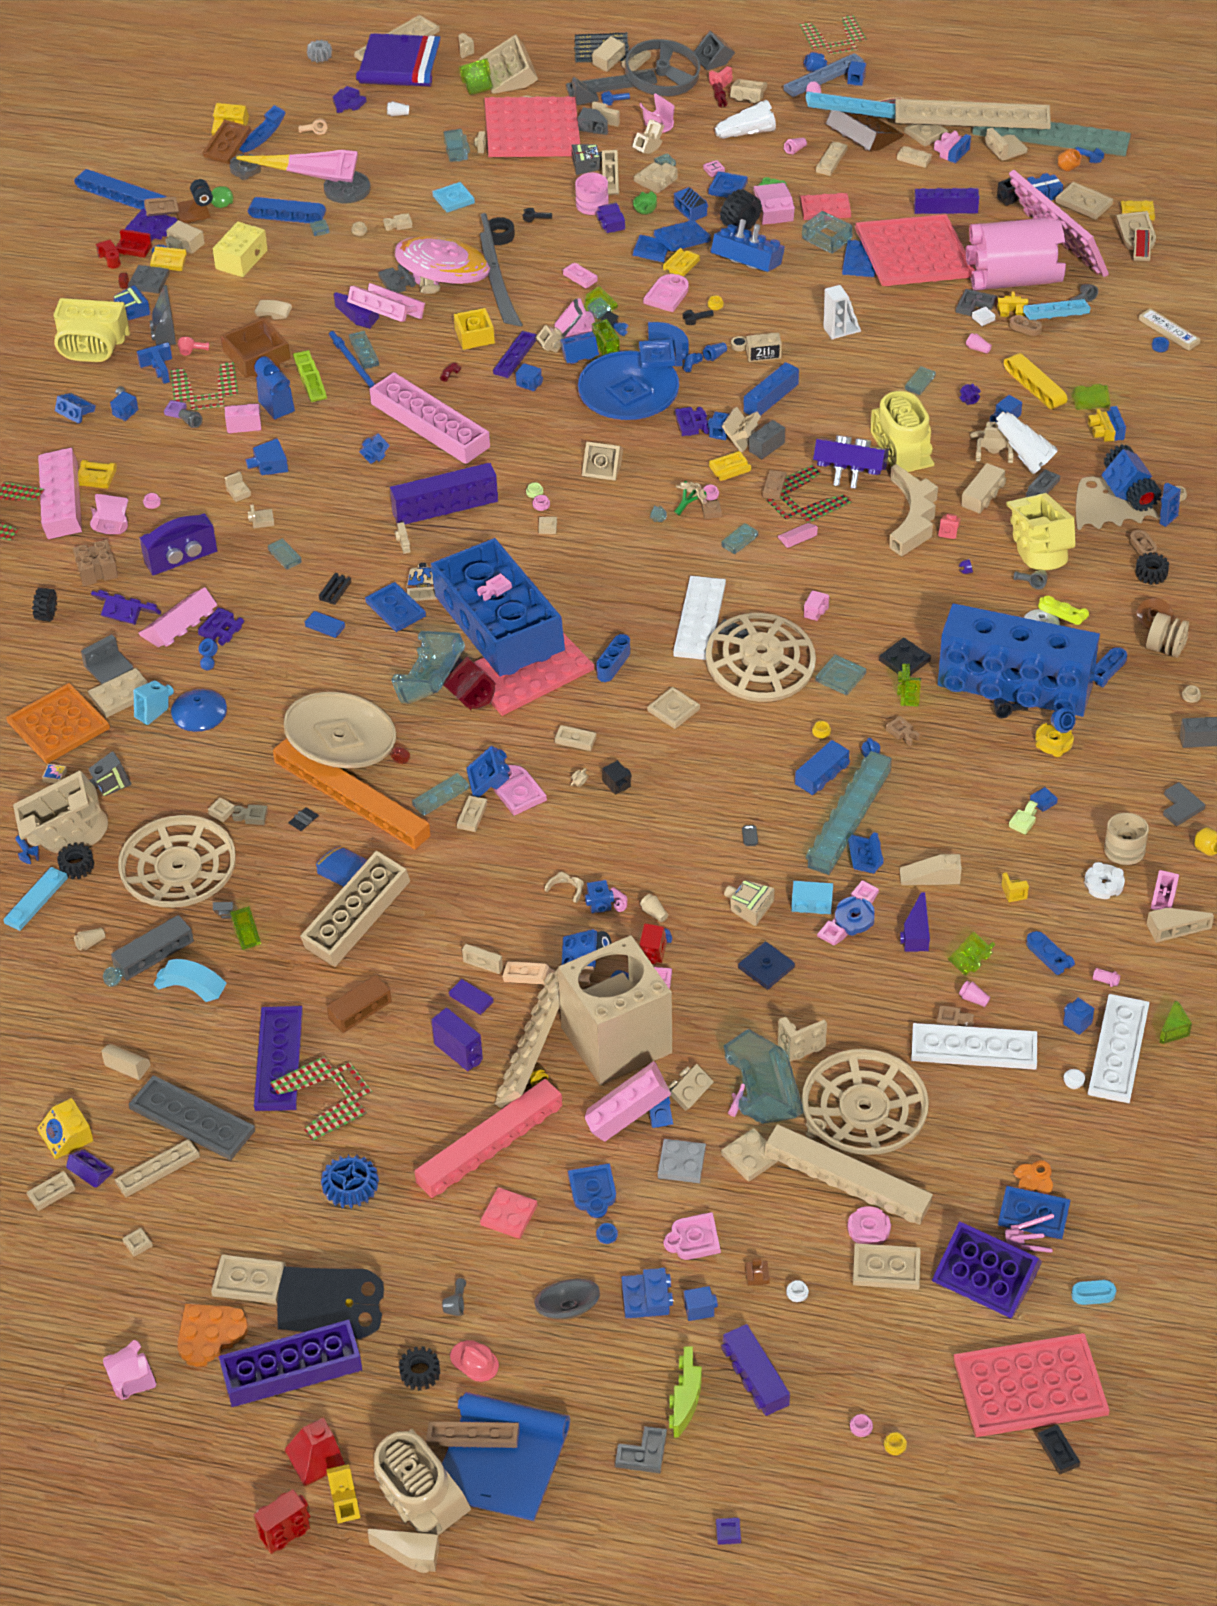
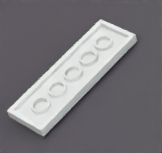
(699, 616)
(974, 1046)
(1118, 1048)

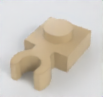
(399, 222)
(401, 535)

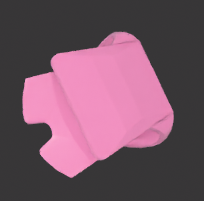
(663, 113)
(109, 515)
(129, 1371)

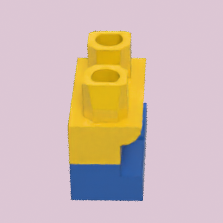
(1108, 425)

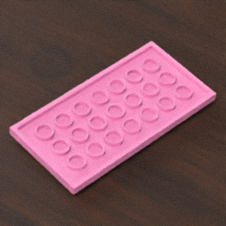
(1075, 236)

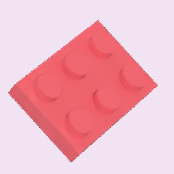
(833, 204)

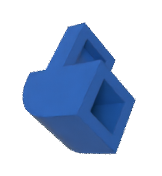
(661, 1114)

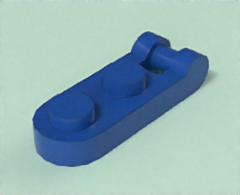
(1109, 665)
(1049, 952)

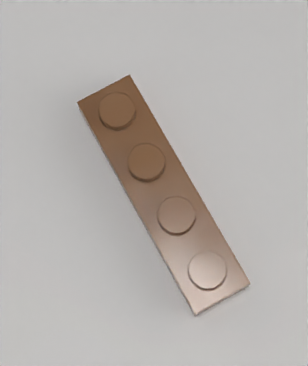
(473, 1434)

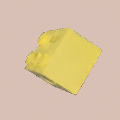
(237, 249)

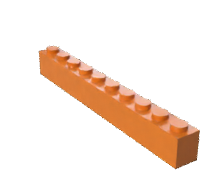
(355, 795)

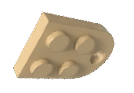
(1130, 221)

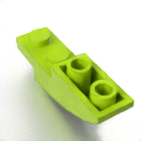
(686, 1394)

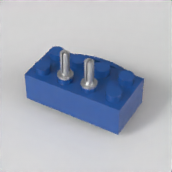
(748, 248)

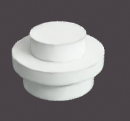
(1074, 1078)
(797, 1291)

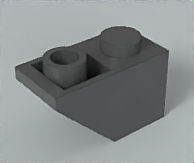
(592, 121)

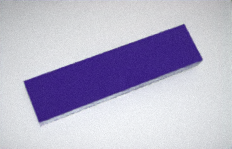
(515, 354)

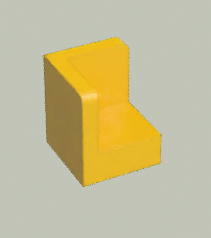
(1015, 889)

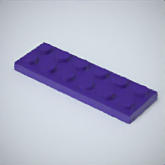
(277, 1056)

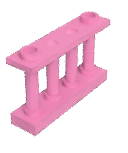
(386, 302)

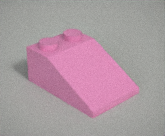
(776, 203)

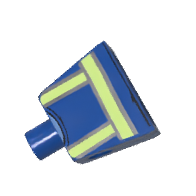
(135, 303)

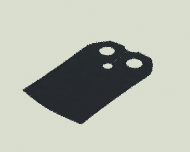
(318, 1296)

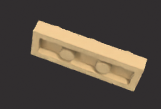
(831, 158)

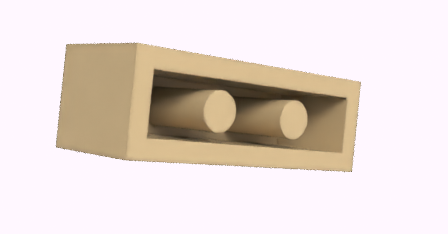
(983, 488)

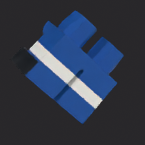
(1048, 185)

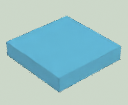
(453, 197)

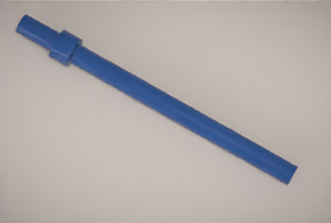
(340, 344)

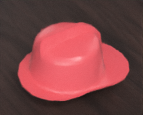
(474, 1360)

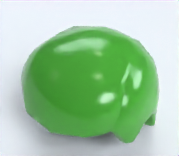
(222, 197)
(645, 203)

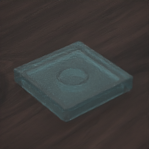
(840, 674)

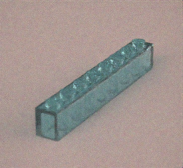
(849, 812)

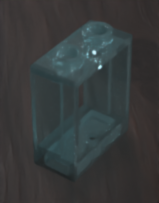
(812, 232)

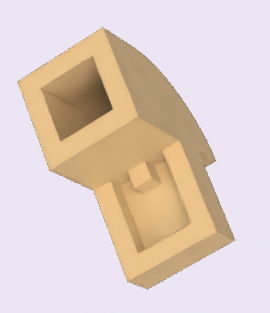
(650, 140)

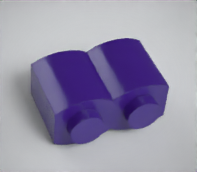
(610, 218)

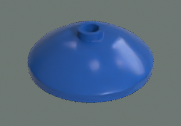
(199, 710)

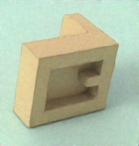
(236, 487)
(261, 518)

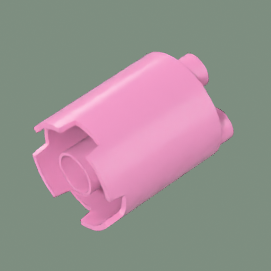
(1015, 253)

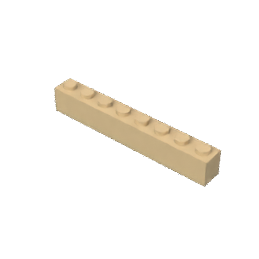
(848, 1174)

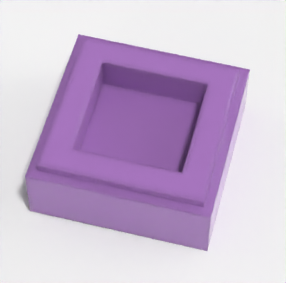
(173, 408)

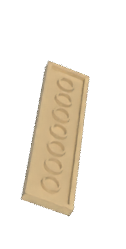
(531, 1043)

